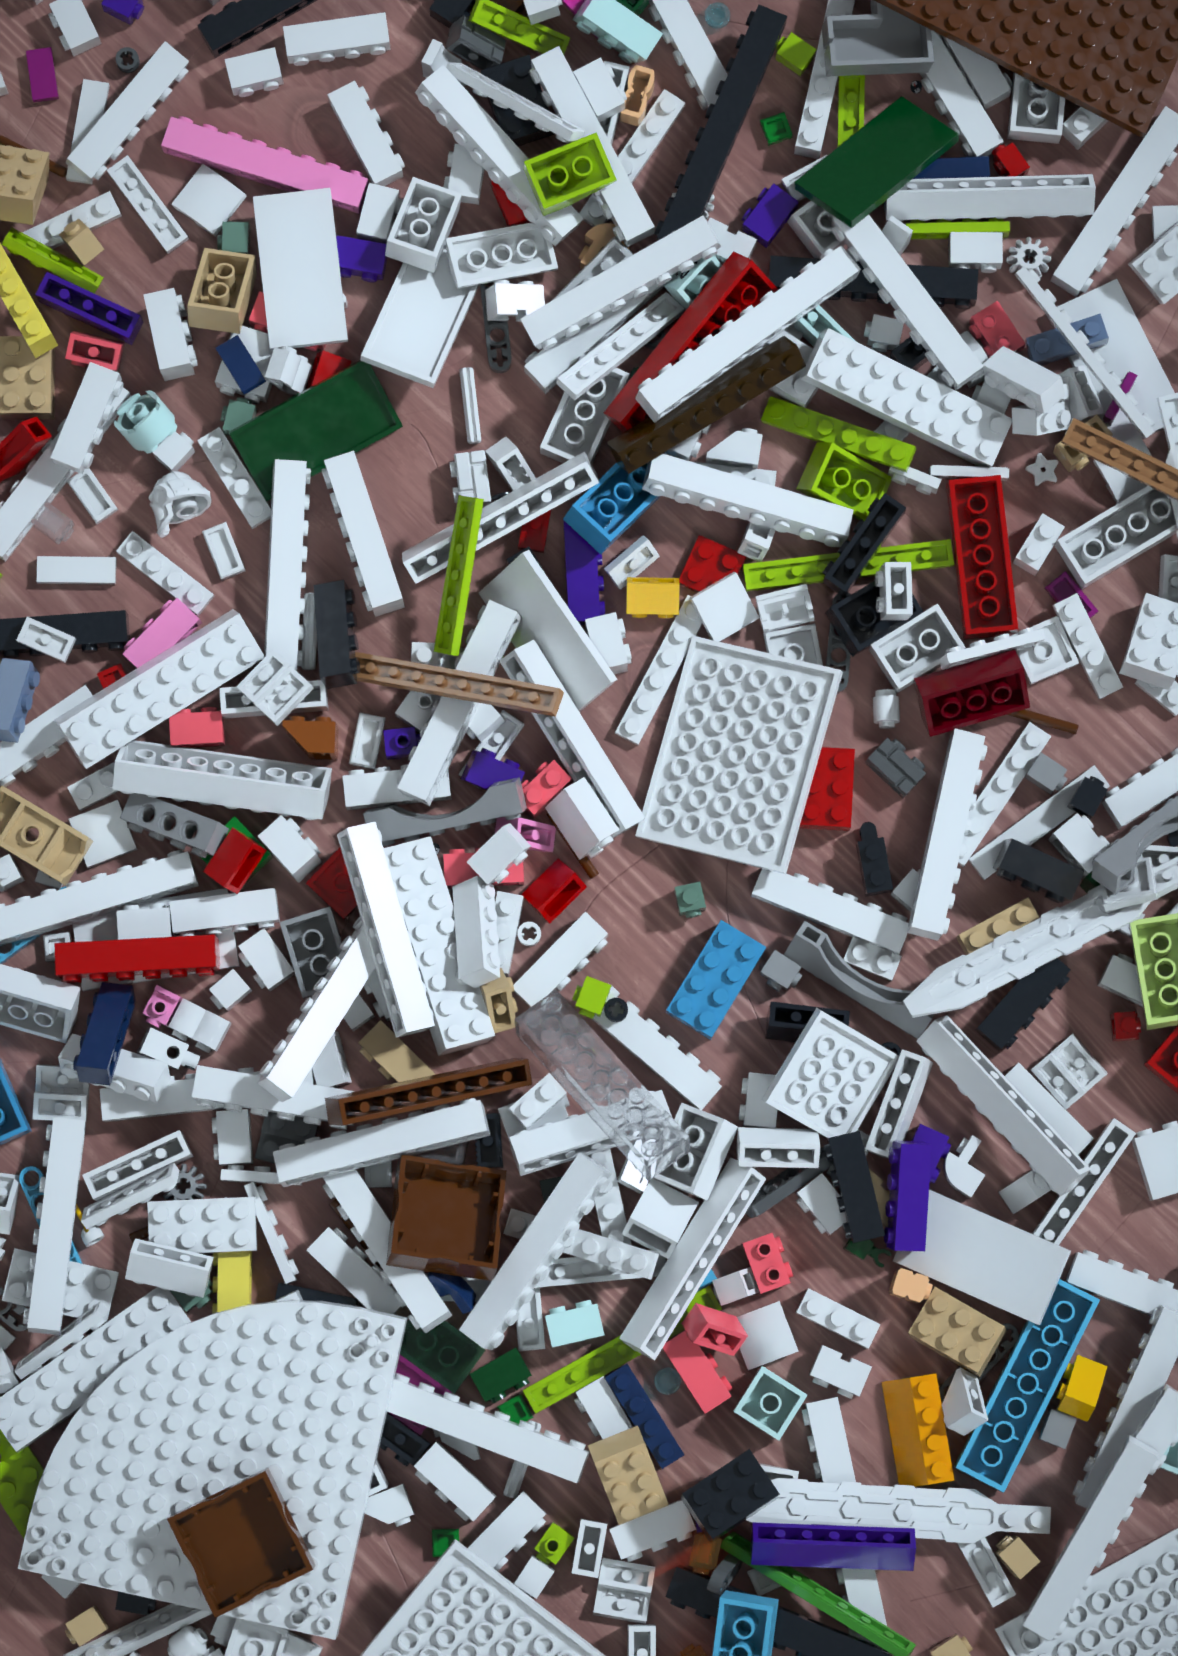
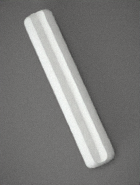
(470, 405)
(309, 641)
(517, 1473)

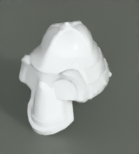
(177, 499)

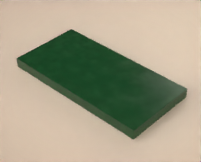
(876, 161)
(317, 424)

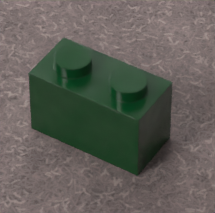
(501, 1375)

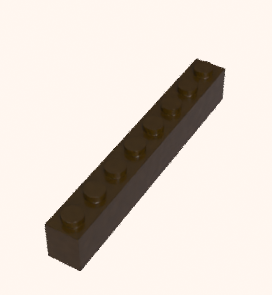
(708, 405)

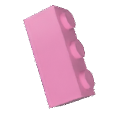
(158, 635)

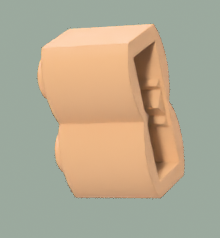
(638, 93)

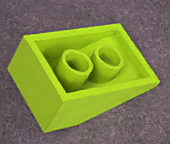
(569, 173)
(842, 479)

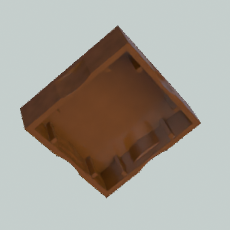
(446, 1218)
(241, 1542)

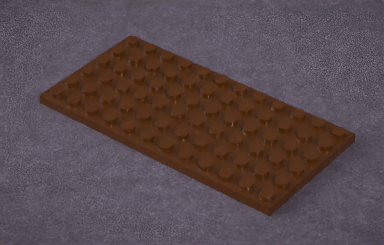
(1091, 52)

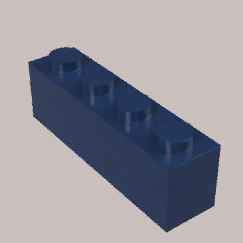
(957, 168)
(105, 1033)
(644, 1415)

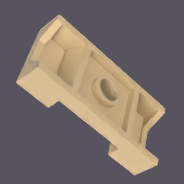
(56, 849)

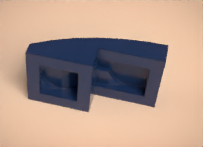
(240, 364)
(455, 1286)

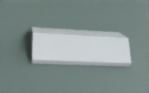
(499, 255)

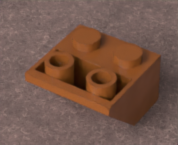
(315, 738)

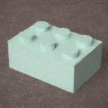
(618, 29)

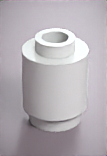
(886, 708)

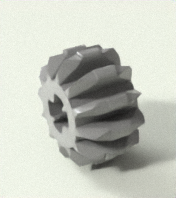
(193, 1181)

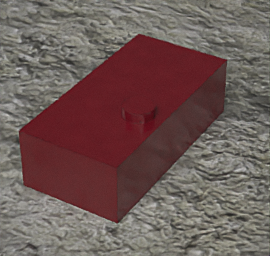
(972, 692)

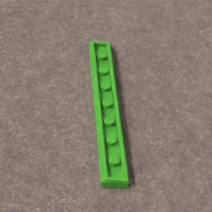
(823, 1599)

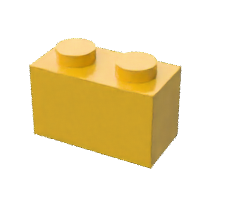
(652, 596)
(1082, 1387)

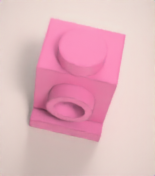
(171, 1004)

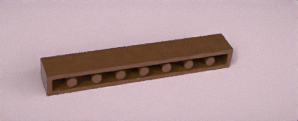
(428, 1091)

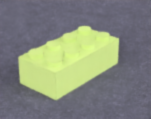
(1157, 968)

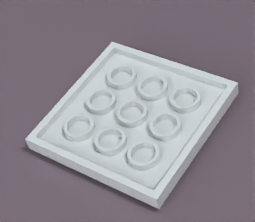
(830, 1076)

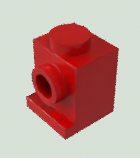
(1009, 161)
(1125, 1026)

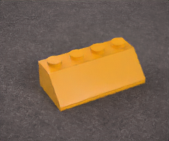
(917, 1430)

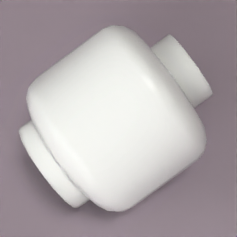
(188, 1642)

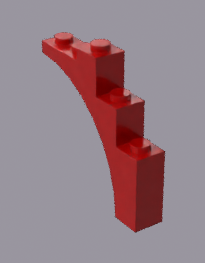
(22, 446)

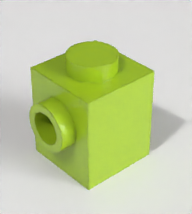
(795, 53)
(591, 997)
(553, 1544)

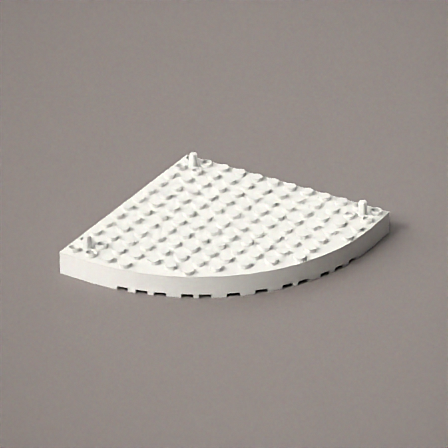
(202, 1410)

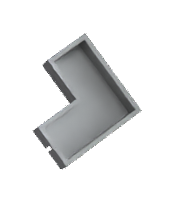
(876, 44)

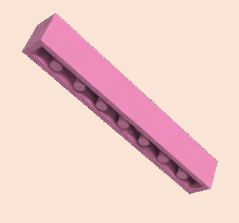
(261, 163)

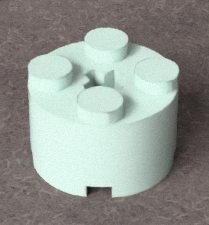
(145, 421)

